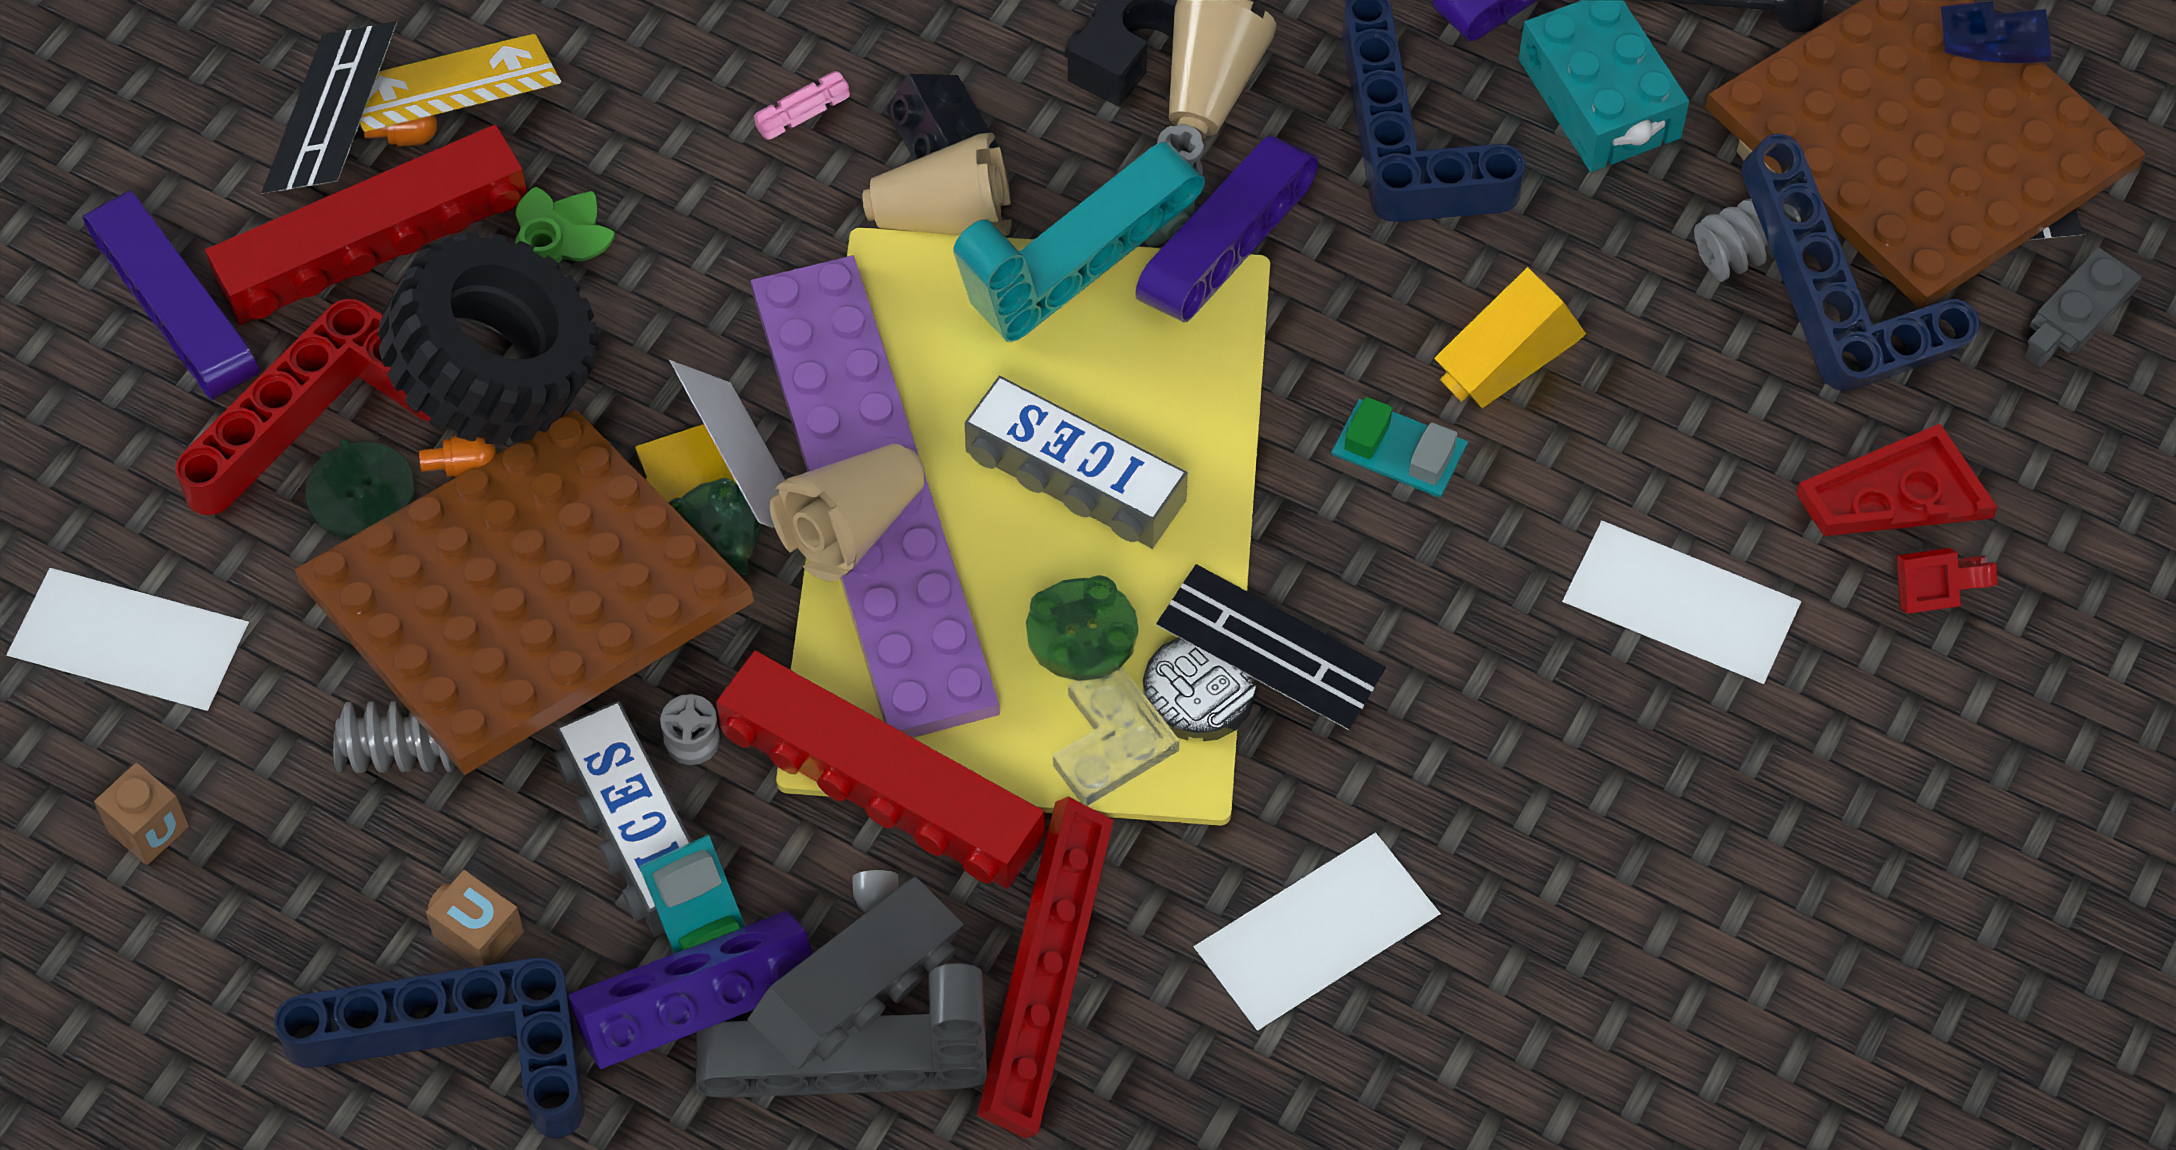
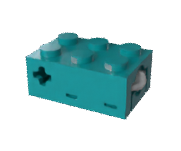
(1603, 81)

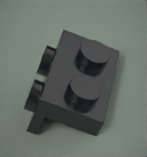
(934, 113)

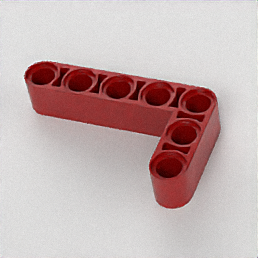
(305, 397)

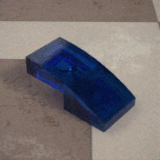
(1982, 35)

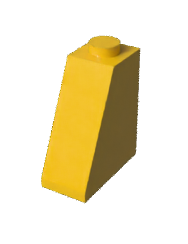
(1508, 341)

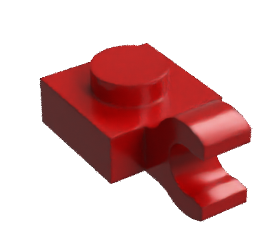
(1935, 578)

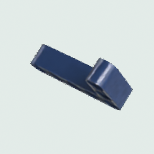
(1428, 181)
(1835, 281)
(450, 1024)

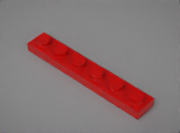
(1045, 968)

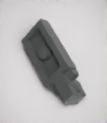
(2080, 307)

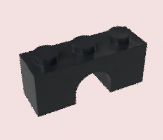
(1106, 53)

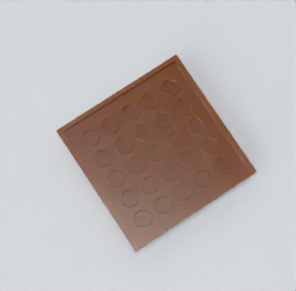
(1923, 151)
(522, 590)

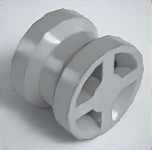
(682, 718)

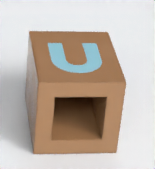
(141, 813)
(474, 920)

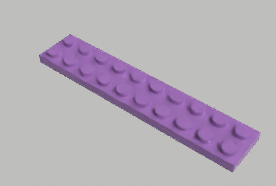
(906, 586)

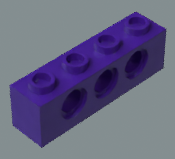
(687, 989)

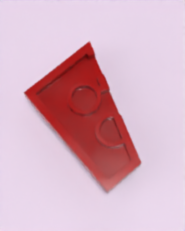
(1897, 487)

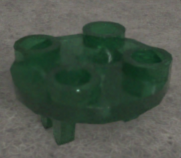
(346, 473)
(723, 519)
(1074, 606)

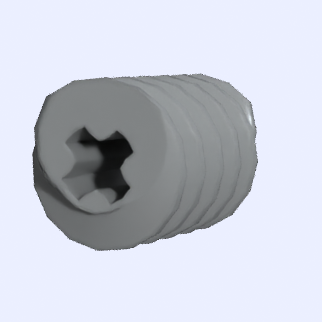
(1734, 239)
(383, 740)

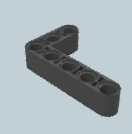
(888, 1056)

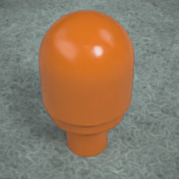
(408, 133)
(457, 456)

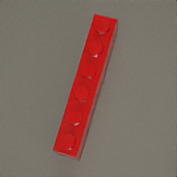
(367, 224)
(880, 770)

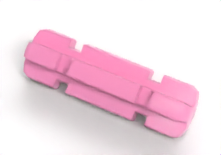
(801, 105)

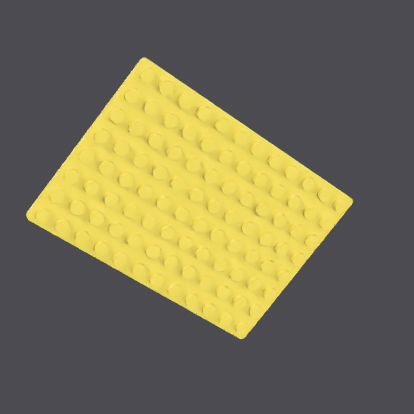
(1126, 367)

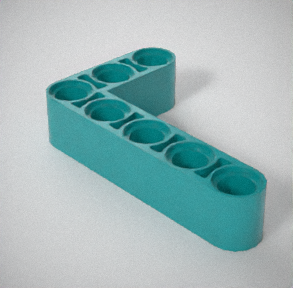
(1029, 285)

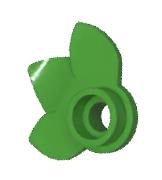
(564, 225)

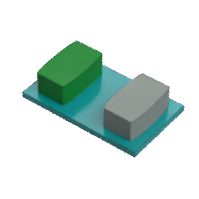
(1400, 447)
(691, 895)

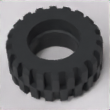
(458, 379)

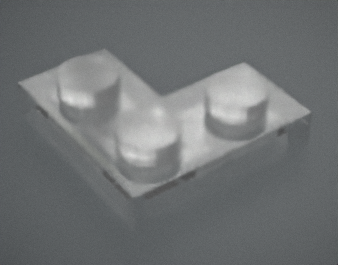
(1125, 737)

